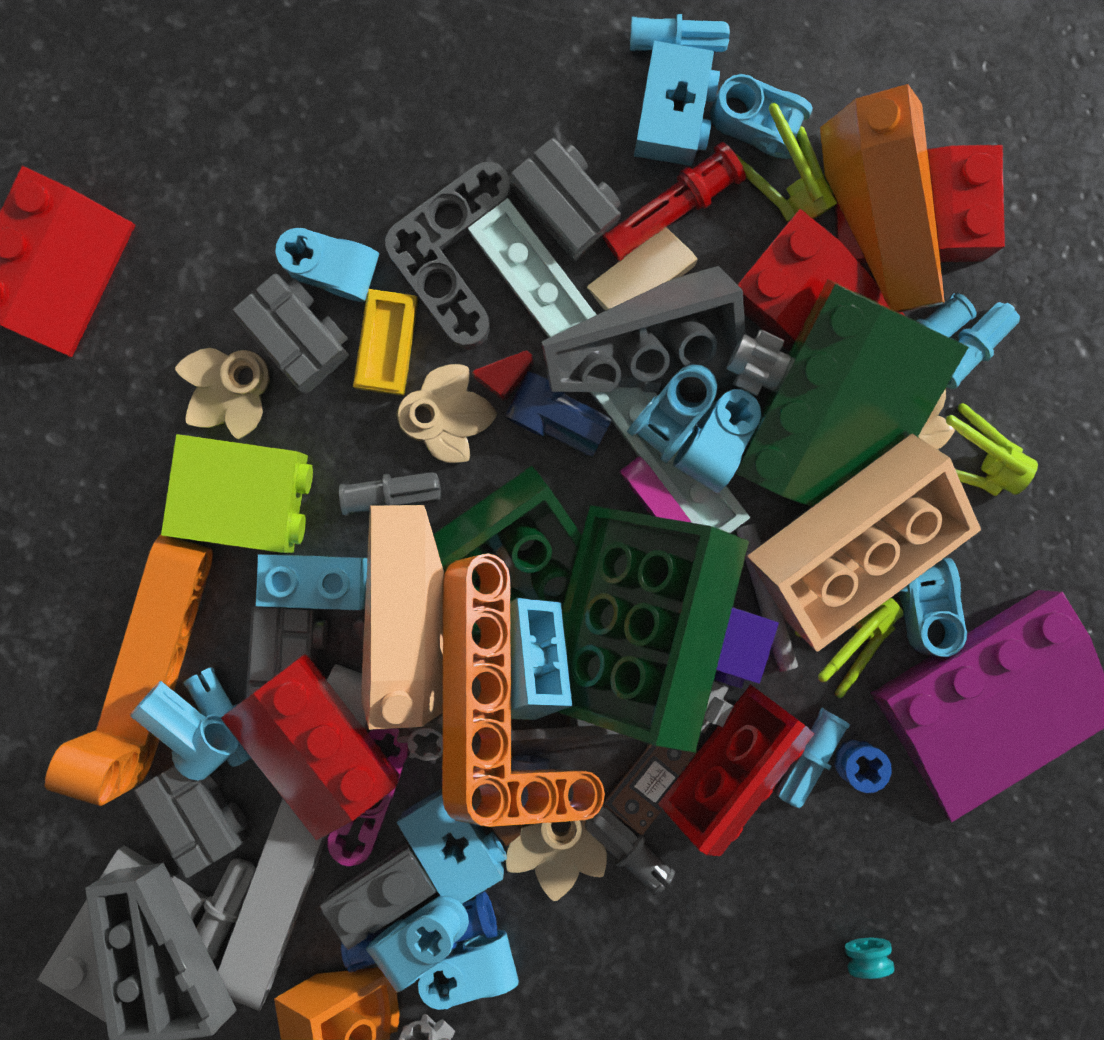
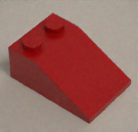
(965, 201)
(792, 274)

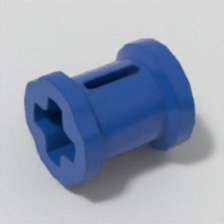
(877, 762)

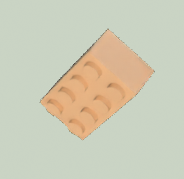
(866, 541)

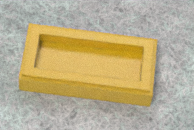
(385, 342)

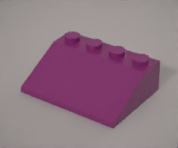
(1001, 704)

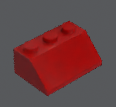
(55, 259)
(312, 748)
(735, 772)

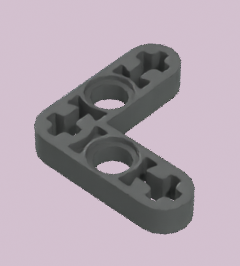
(436, 240)

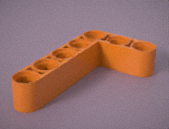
(155, 642)
(491, 713)

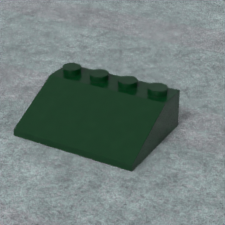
(848, 396)
(525, 530)
(648, 623)

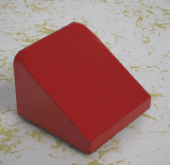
(504, 375)

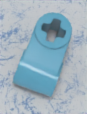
(757, 124)
(336, 264)
(671, 418)
(719, 440)
(932, 603)
(419, 941)
(474, 970)

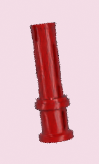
(692, 190)

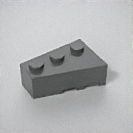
(152, 959)

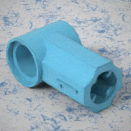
(196, 741)

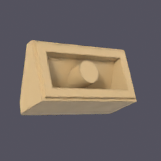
(644, 268)

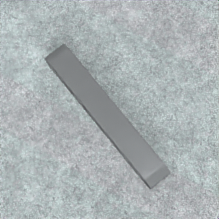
(278, 886)

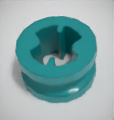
(869, 958)

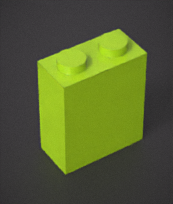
(236, 494)

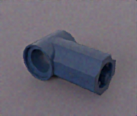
(556, 415)

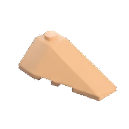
(402, 620)

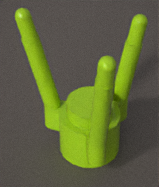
(808, 193)
(1004, 463)
(874, 626)

